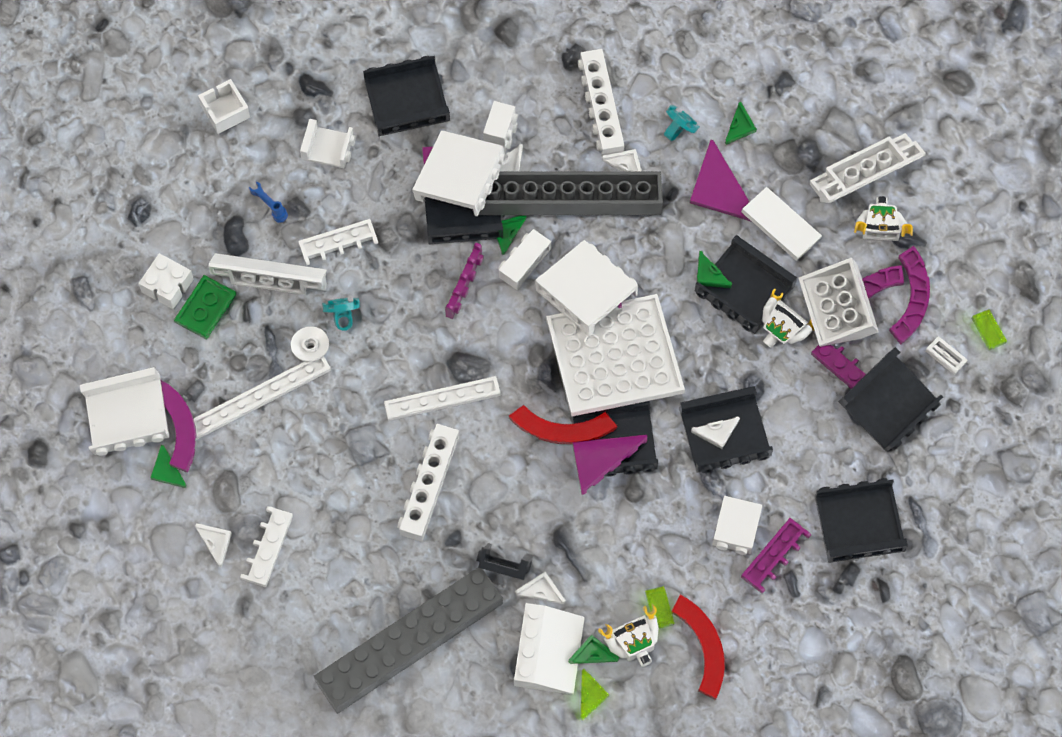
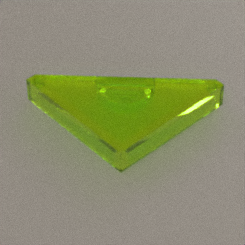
(591, 694)

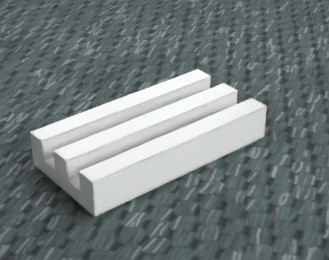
(941, 360)

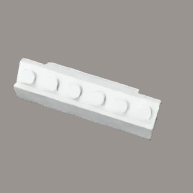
(865, 167)
(268, 274)

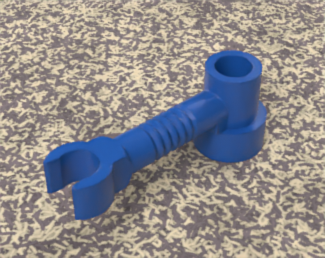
(278, 211)

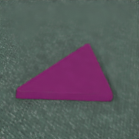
(718, 187)
(600, 456)

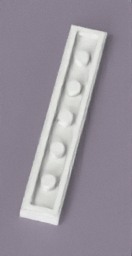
(442, 398)

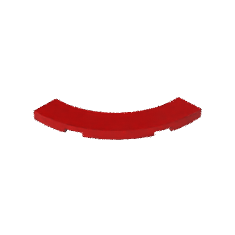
(562, 433)
(710, 644)

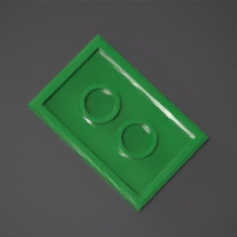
(205, 307)

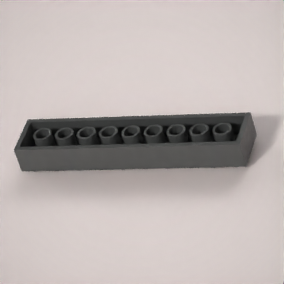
(575, 193)
(408, 640)

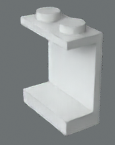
(327, 145)
(737, 525)

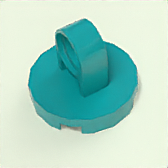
(680, 121)
(341, 308)

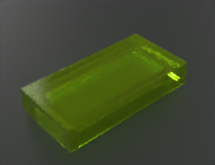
(989, 329)
(660, 600)

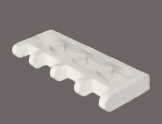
(337, 240)
(269, 547)

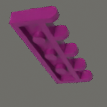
(468, 274)
(838, 364)
(774, 553)

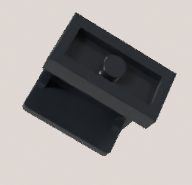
(503, 566)

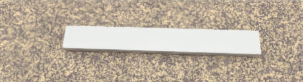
(259, 396)

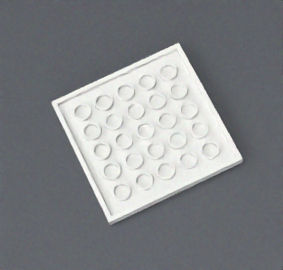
(620, 362)

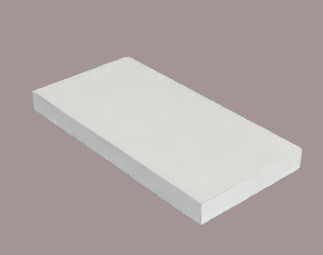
(781, 223)

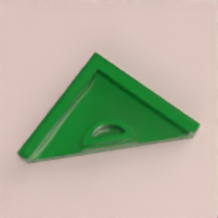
(740, 126)
(510, 229)
(709, 274)
(164, 472)
(593, 652)

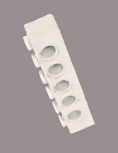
(595, 61)
(417, 528)

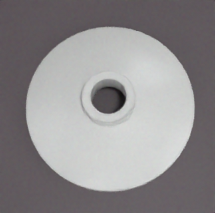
(306, 337)

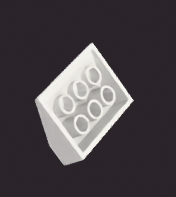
(838, 303)
(545, 647)

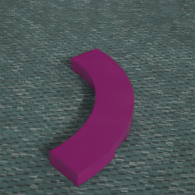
(883, 279)
(919, 295)
(184, 428)

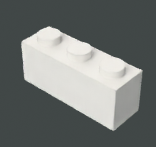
(524, 259)

